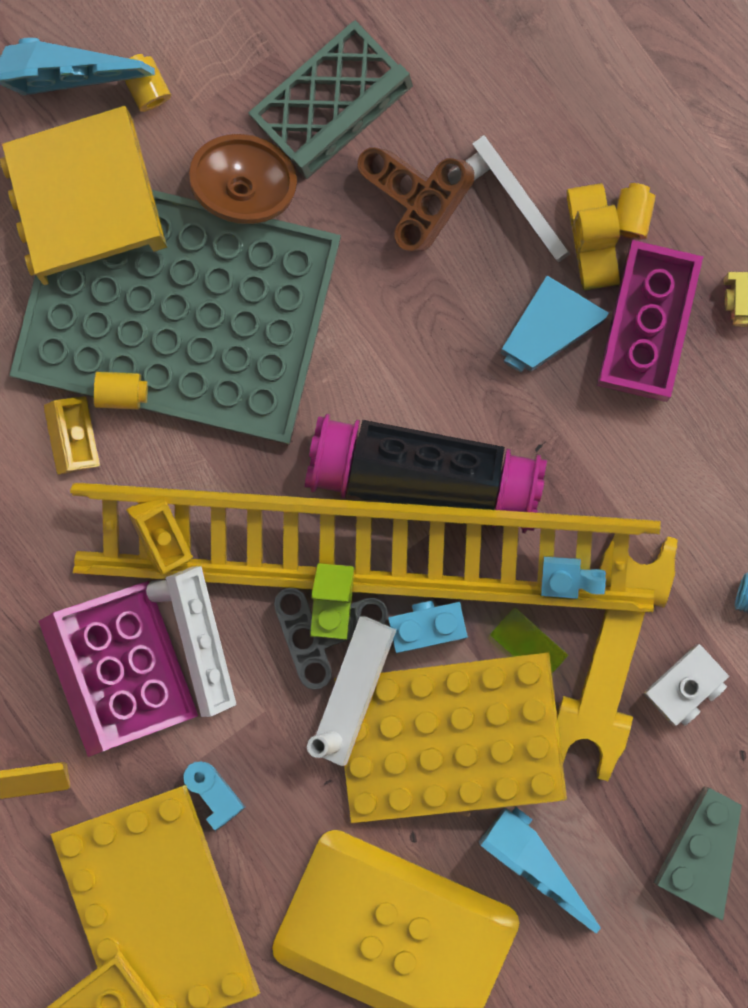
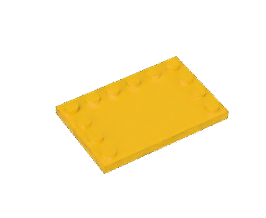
(156, 896)

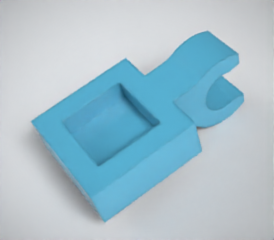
(564, 578)

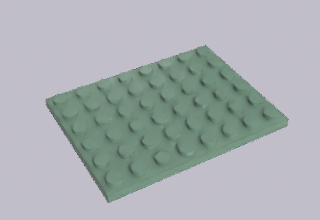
(209, 322)

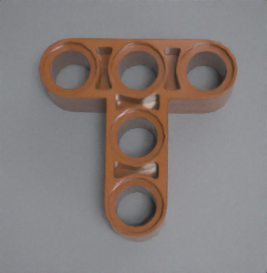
(422, 191)

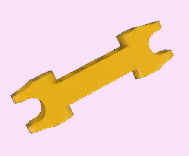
(596, 712)

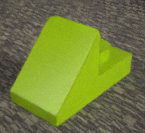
(332, 601)

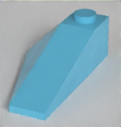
(47, 67)
(524, 852)

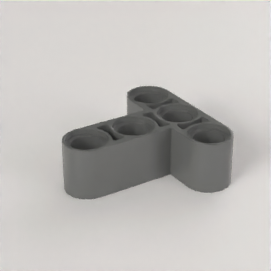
(316, 651)

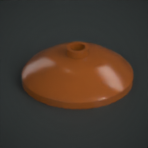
(243, 166)

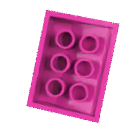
(117, 668)

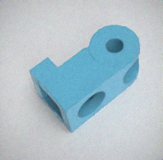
(205, 780)

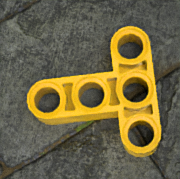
(594, 235)

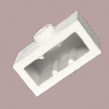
(687, 685)

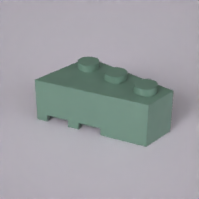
(703, 854)

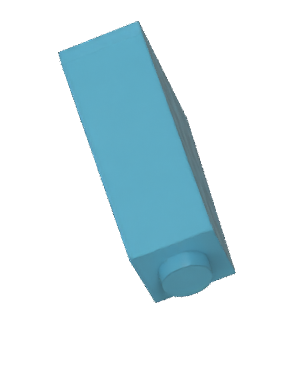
(550, 325)

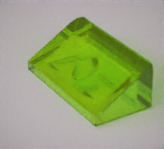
(522, 638)

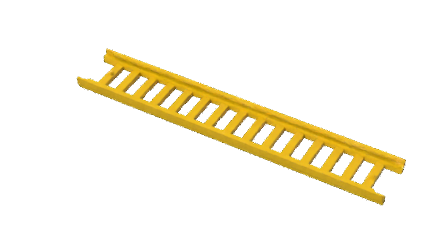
(367, 581)

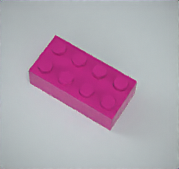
(649, 321)

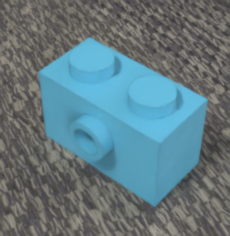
(428, 626)

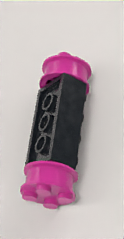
(421, 468)

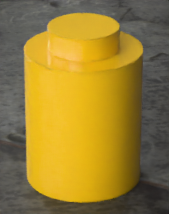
(150, 90)
(635, 210)
(119, 390)

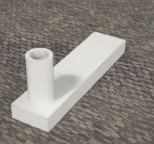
(488, 159)
(198, 636)
(352, 691)

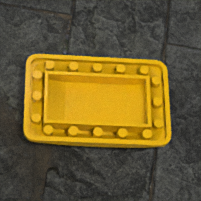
(392, 930)

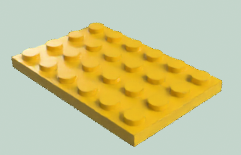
(457, 740)

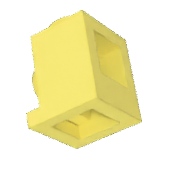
(737, 297)

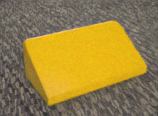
(71, 435)
(159, 535)
(34, 780)

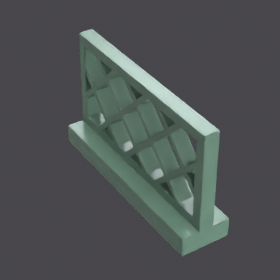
(352, 119)

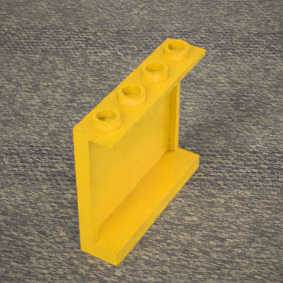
(81, 193)

